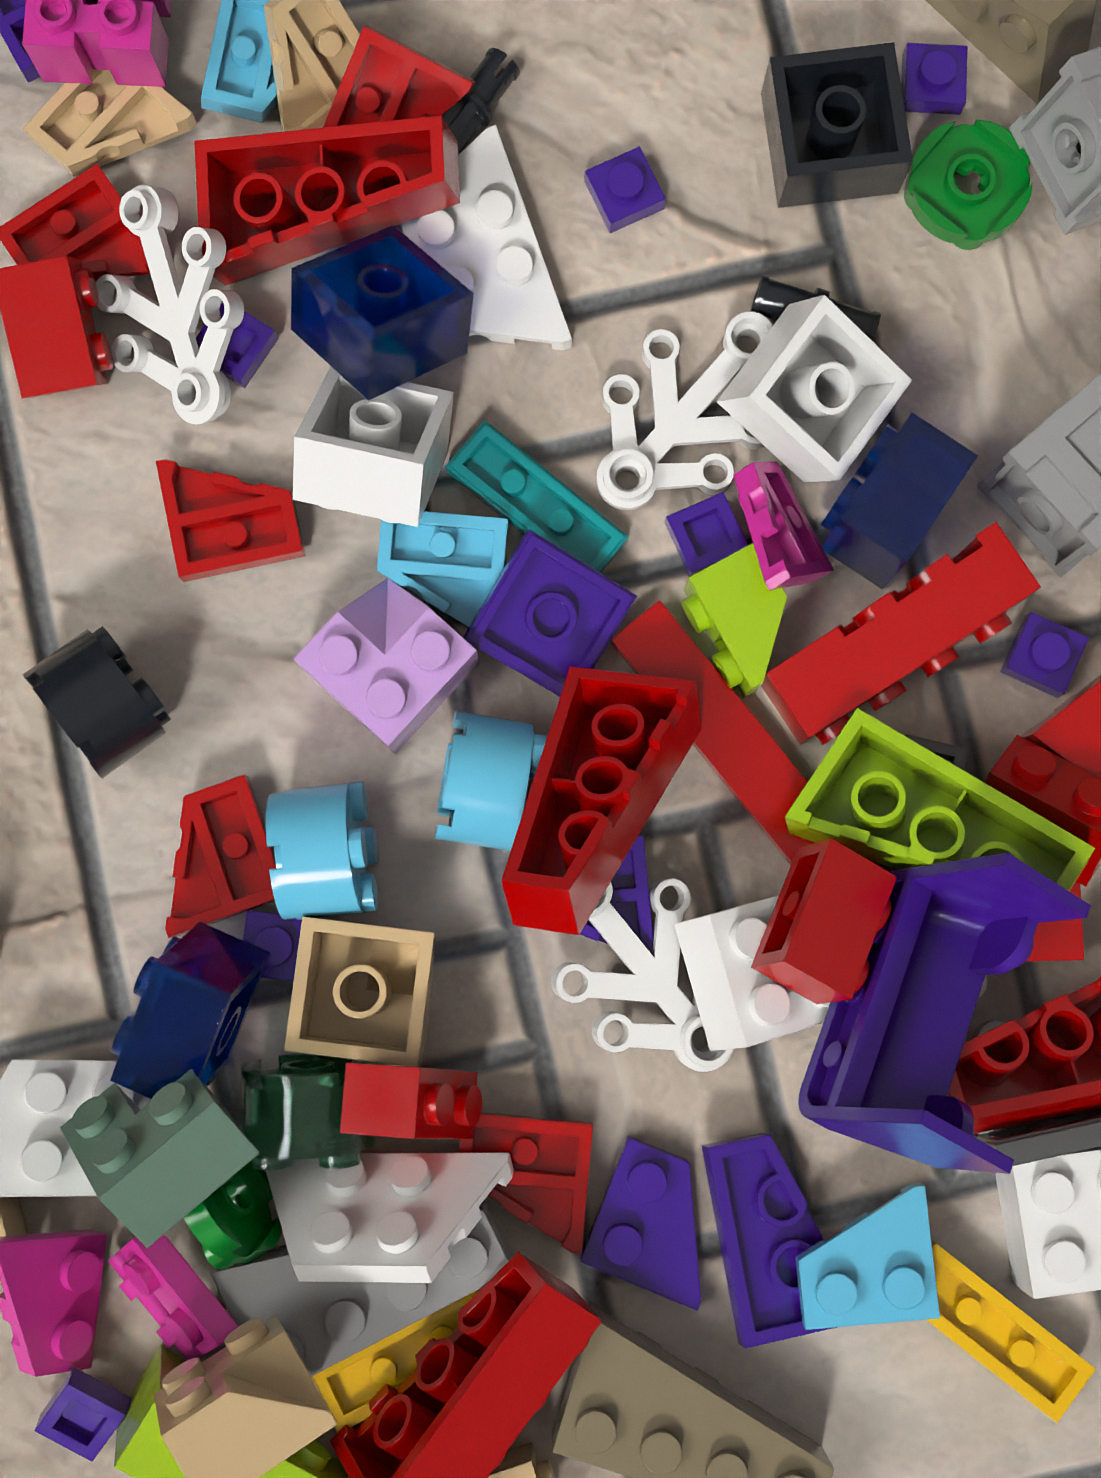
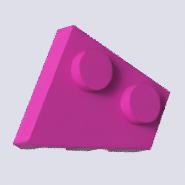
(779, 528)
(52, 1298)

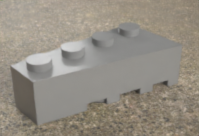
(345, 1317)

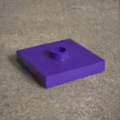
(548, 613)

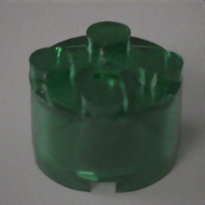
(299, 1112)

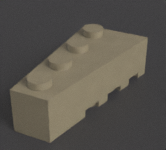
(1024, 36)
(657, 1417)

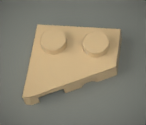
(309, 57)
(105, 122)

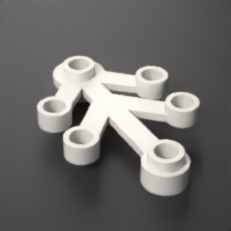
(195, 380)
(675, 421)
(652, 980)

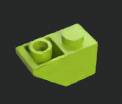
(738, 615)

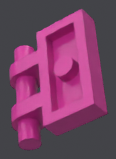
(173, 1296)

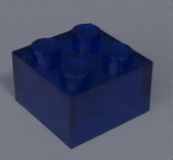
(380, 311)
(904, 491)
(187, 1010)

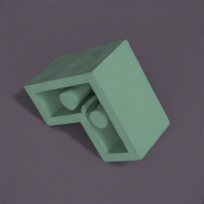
(157, 1159)

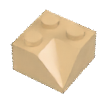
(361, 992)
(242, 1405)

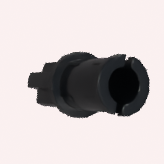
(476, 106)

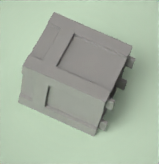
(1065, 141)
(1054, 482)

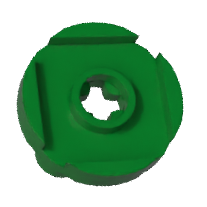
(970, 217)
(236, 1220)

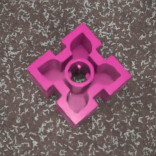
(82, 36)

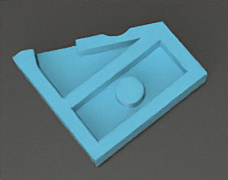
(240, 63)
(446, 559)
(872, 1268)

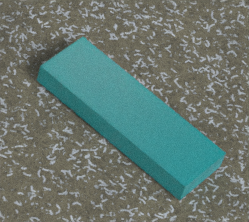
(534, 498)

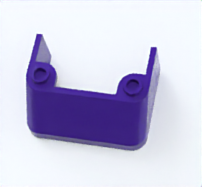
(896, 1044)

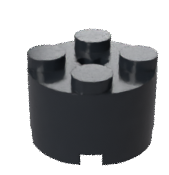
(96, 703)

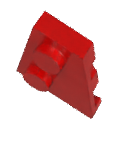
(393, 83)
(78, 223)
(226, 523)
(220, 857)
(548, 1173)

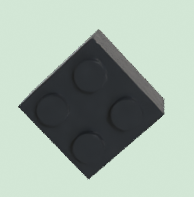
(836, 125)

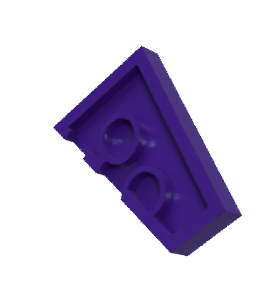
(760, 1232)

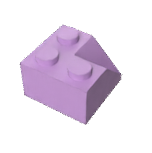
(388, 661)

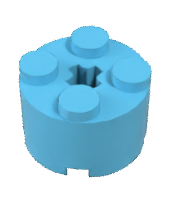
(487, 779)
(322, 851)

